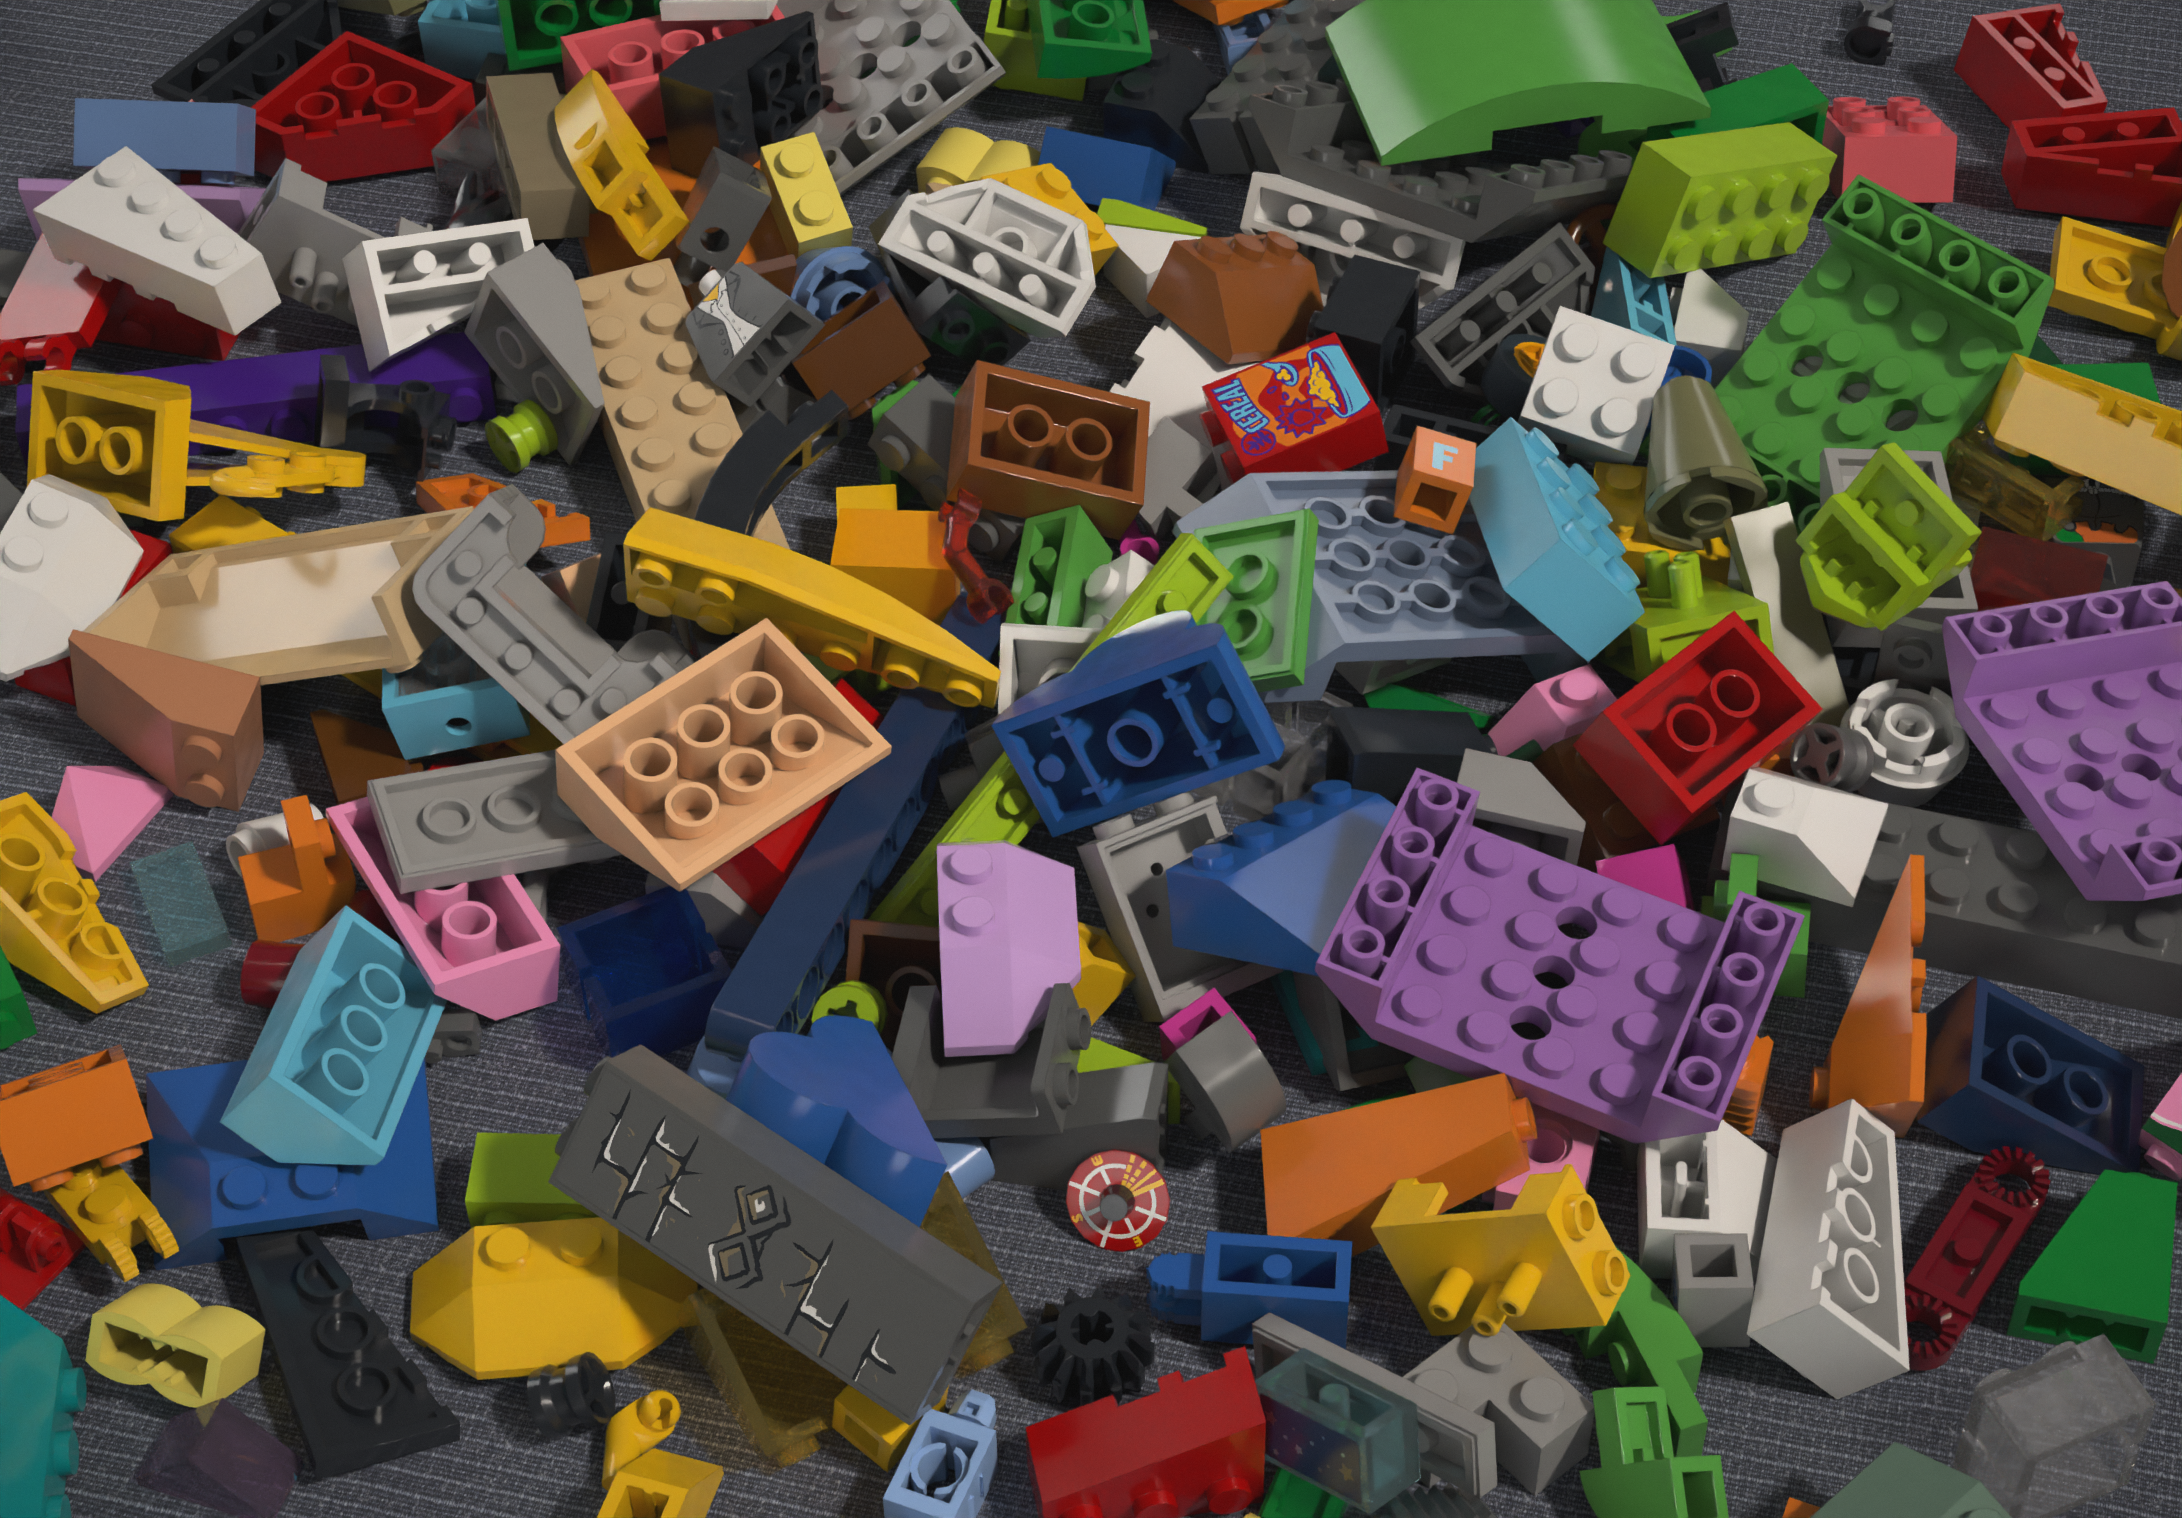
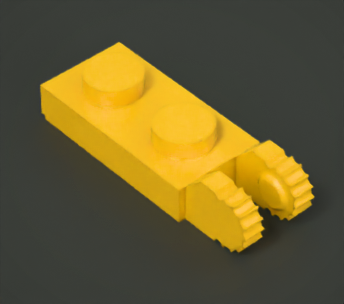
(111, 1216)

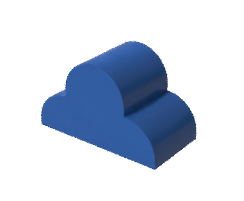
(1138, 723)
(845, 1108)

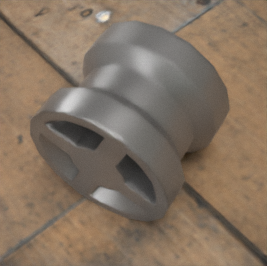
(1818, 748)

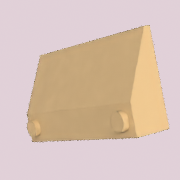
(291, 601)

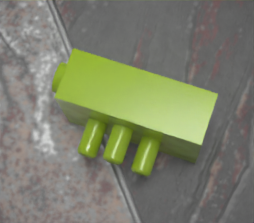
(1678, 611)

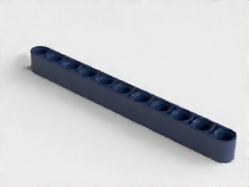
(847, 859)

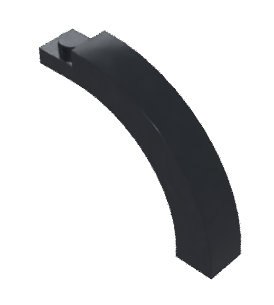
(758, 471)

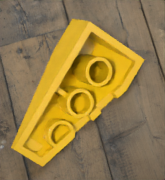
(52, 914)

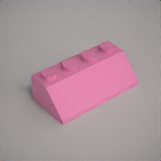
(470, 939)

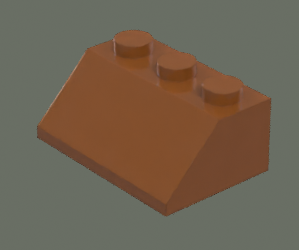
(1239, 294)

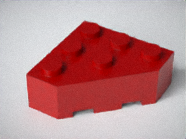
(358, 112)

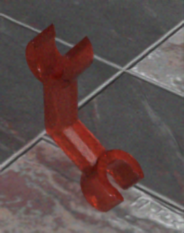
(986, 594)

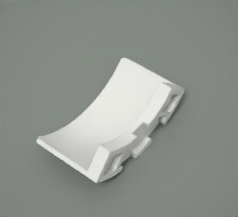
(1172, 378)

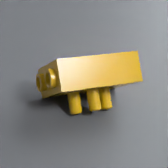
(1518, 1266)

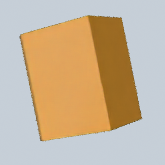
(898, 556)

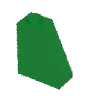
(2105, 1270)

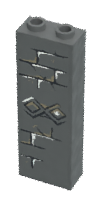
(773, 1232)

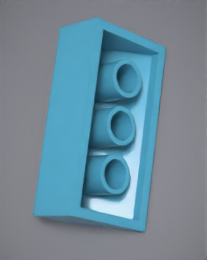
(337, 1050)

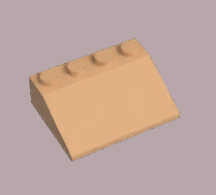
(715, 757)

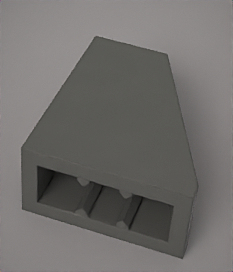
(1114, 1110)

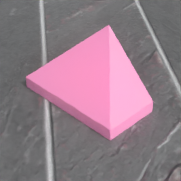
(105, 812)

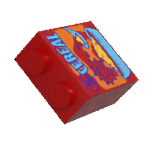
(1294, 414)

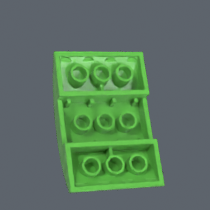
(1454, 71)

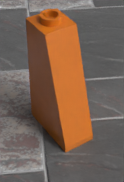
(1339, 1168)

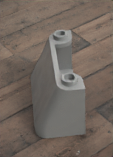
(524, 632)

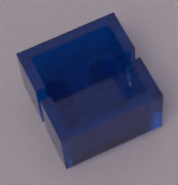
(644, 972)

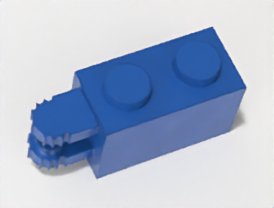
(1248, 1278)

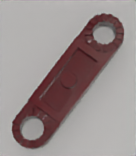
(1971, 1252)

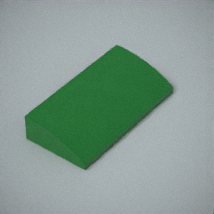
(1088, 37)

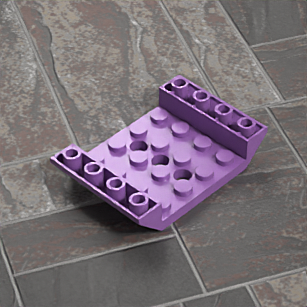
(2084, 728)
(1459, 923)

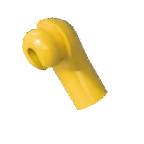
(638, 1430)

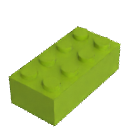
(1719, 199)

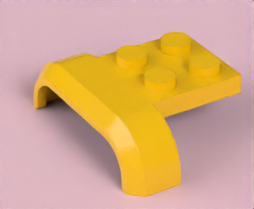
(2114, 281)

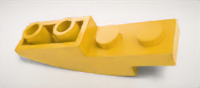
(613, 166)

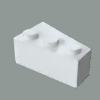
(424, 282)

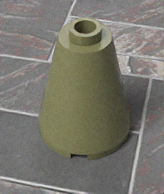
(1696, 467)

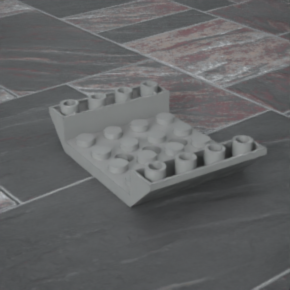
(906, 92)

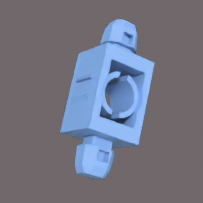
(955, 1441)

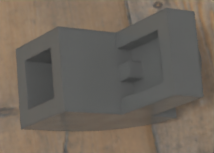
(1227, 1083)

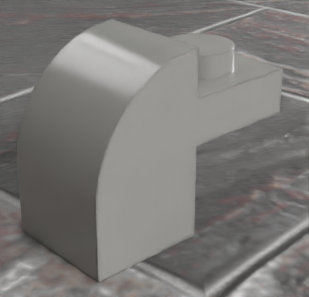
(1175, 475)

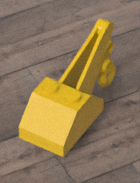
(132, 445)

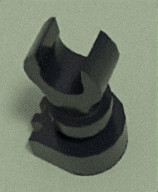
(1870, 34)

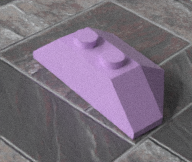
(1002, 942)

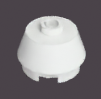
(1913, 742)

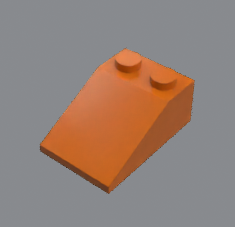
(71, 1117)

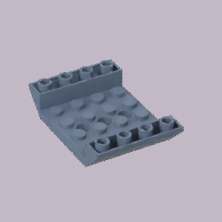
(1388, 582)

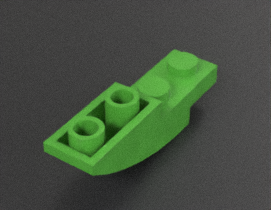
(1652, 1348)

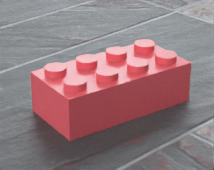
(634, 55)

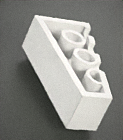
(154, 236)
(1833, 1254)

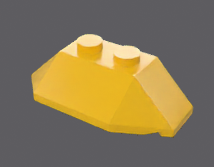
(543, 1294)

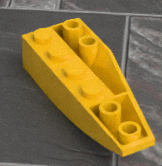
(739, 580)

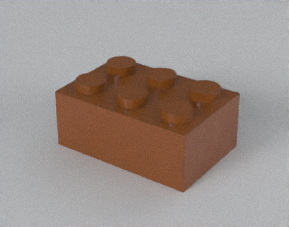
(1048, 446)

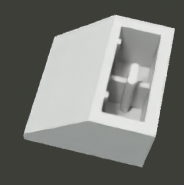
(1701, 1187)

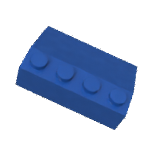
(1278, 881)

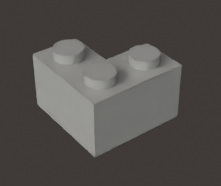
(1536, 1412)

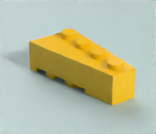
(2089, 430)

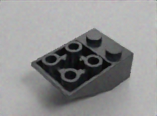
(741, 92)

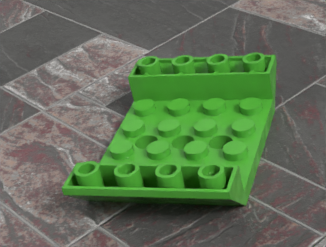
(1889, 306)

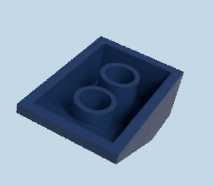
(2029, 1082)

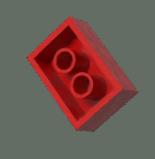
(1696, 727)

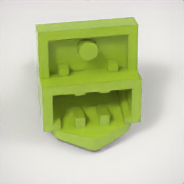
(1883, 543)

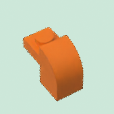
(298, 884)

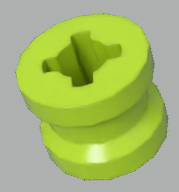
(521, 435)
(853, 1000)

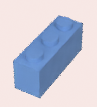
(169, 136)

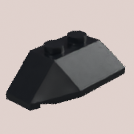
(253, 53)

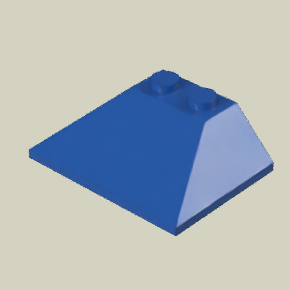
(222, 1187)

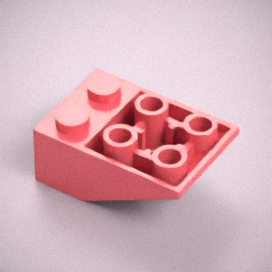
(1893, 146)

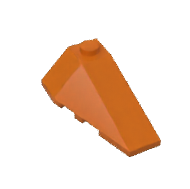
(1882, 1036)

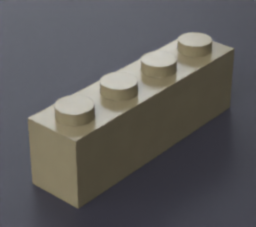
(532, 156)

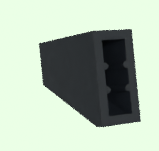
(1384, 746)

